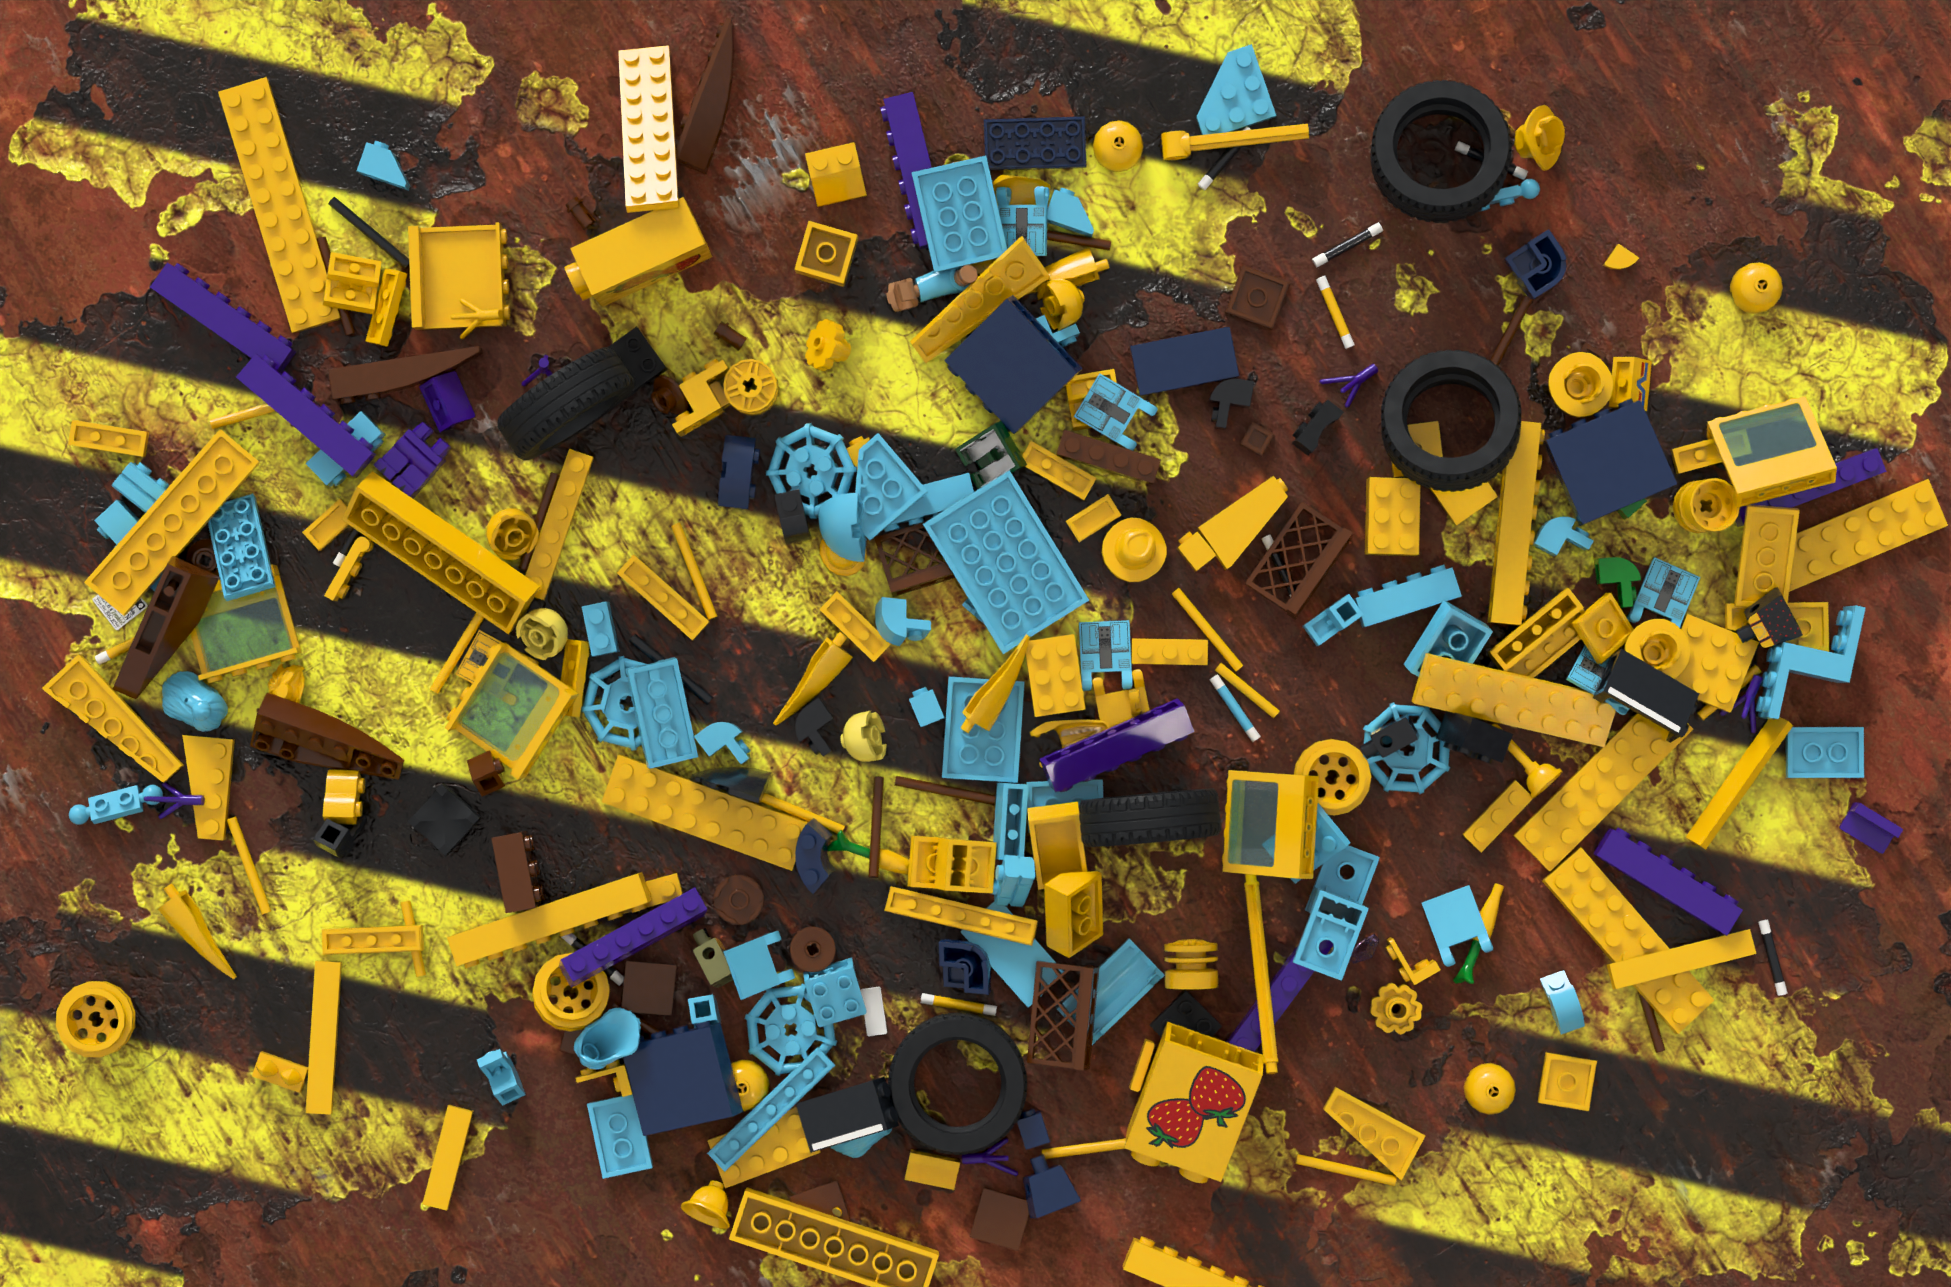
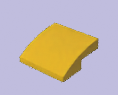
(352, 283)
(1077, 391)

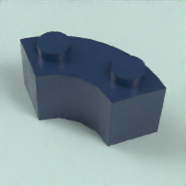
(737, 472)
(812, 855)

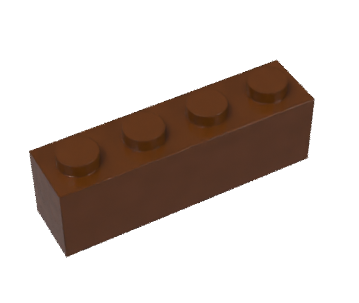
(1108, 457)

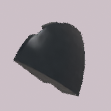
(737, 781)

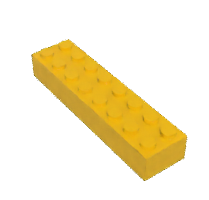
(440, 552)
(831, 1243)

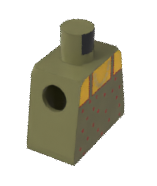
(717, 968)

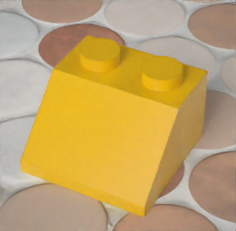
(835, 174)

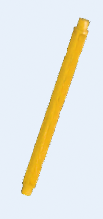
(1261, 974)

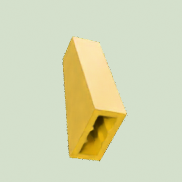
(1239, 523)

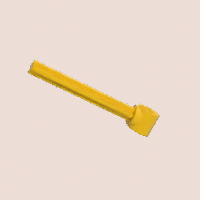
(1179, 144)

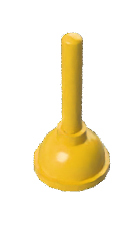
(1538, 775)

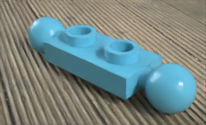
(1528, 189)
(114, 805)

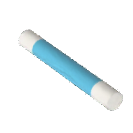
(1235, 708)

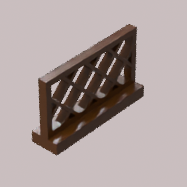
(1318, 571)
(920, 578)
(1084, 1013)

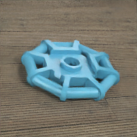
(806, 456)
(611, 704)
(1416, 759)
(775, 1030)

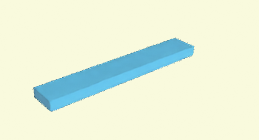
(771, 1109)

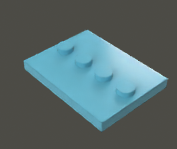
(959, 213)
(982, 753)

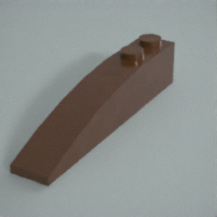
(393, 375)

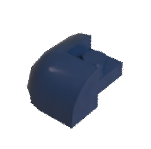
(1538, 264)
(965, 966)

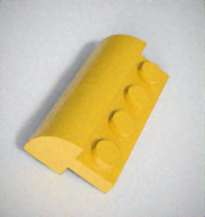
(1540, 637)

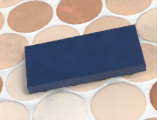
(1035, 143)
(1184, 361)

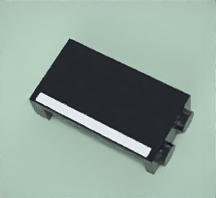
(1648, 693)
(847, 1114)

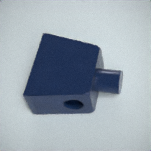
(1048, 1188)

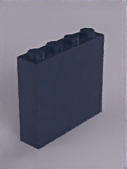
(1012, 364)
(1609, 461)
(682, 1078)

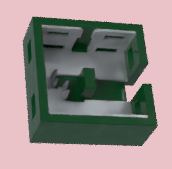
(993, 453)

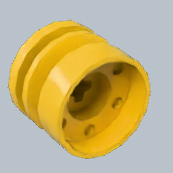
(758, 400)
(1717, 506)
(1191, 965)

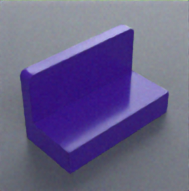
(447, 400)
(1869, 827)

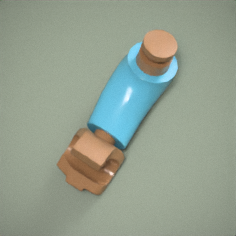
(904, 294)

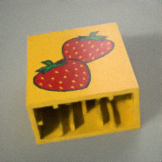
(637, 254)
(1193, 1103)

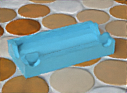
(661, 713)
(1121, 984)

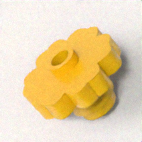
(827, 345)
(1409, 1010)

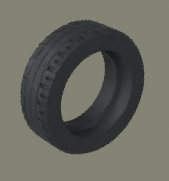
(1444, 99)
(1460, 369)
(565, 403)
(1149, 817)
(965, 1138)

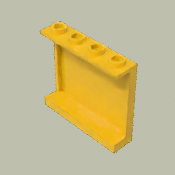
(455, 266)

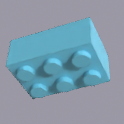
(1451, 636)

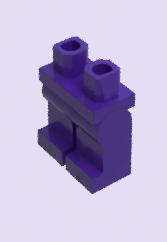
(417, 455)

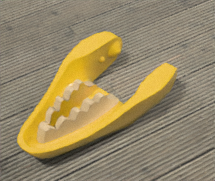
(1071, 730)

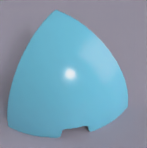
(841, 526)

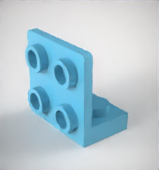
(835, 993)

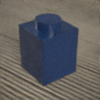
(1032, 1128)

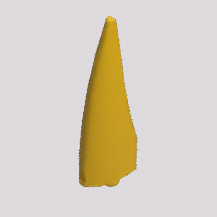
(1076, 268)
(822, 669)
(991, 697)
(189, 923)

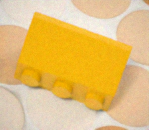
(1073, 911)

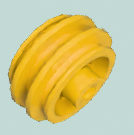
(1356, 765)
(76, 999)
(554, 1013)

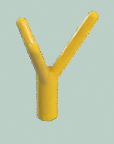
(479, 315)

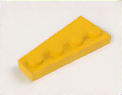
(1810, 616)
(210, 775)
(1379, 1133)

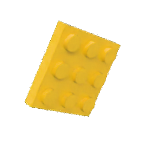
(1715, 662)

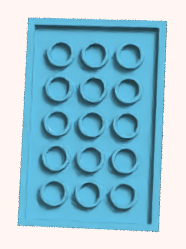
(1005, 562)

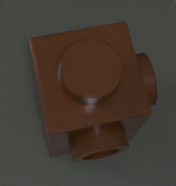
(486, 773)

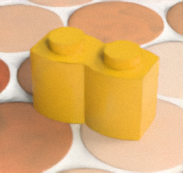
(343, 796)

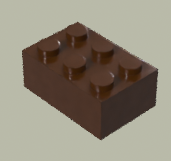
(518, 871)

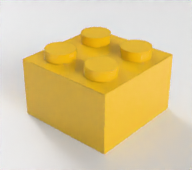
(826, 253)

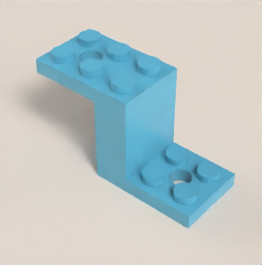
(1810, 662)
(1336, 912)

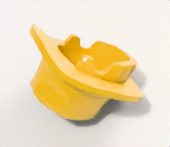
(1540, 137)
(1580, 384)
(1134, 550)
(1660, 645)

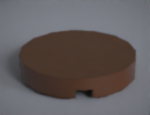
(738, 899)

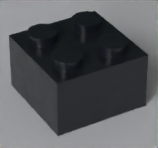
(1473, 737)

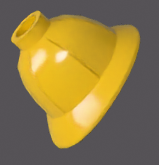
(709, 1205)

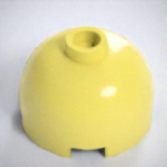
(542, 633)
(863, 737)

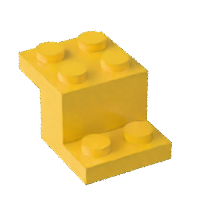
(700, 397)
(952, 864)

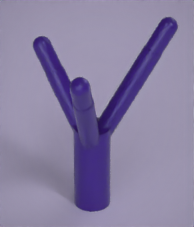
(543, 368)
(1356, 381)
(1749, 696)
(180, 799)
(985, 1157)

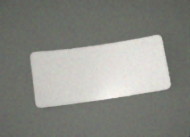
(875, 1015)

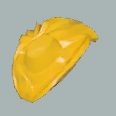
(287, 682)

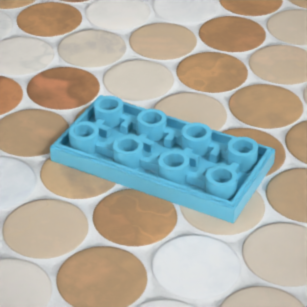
(240, 548)
(1014, 960)

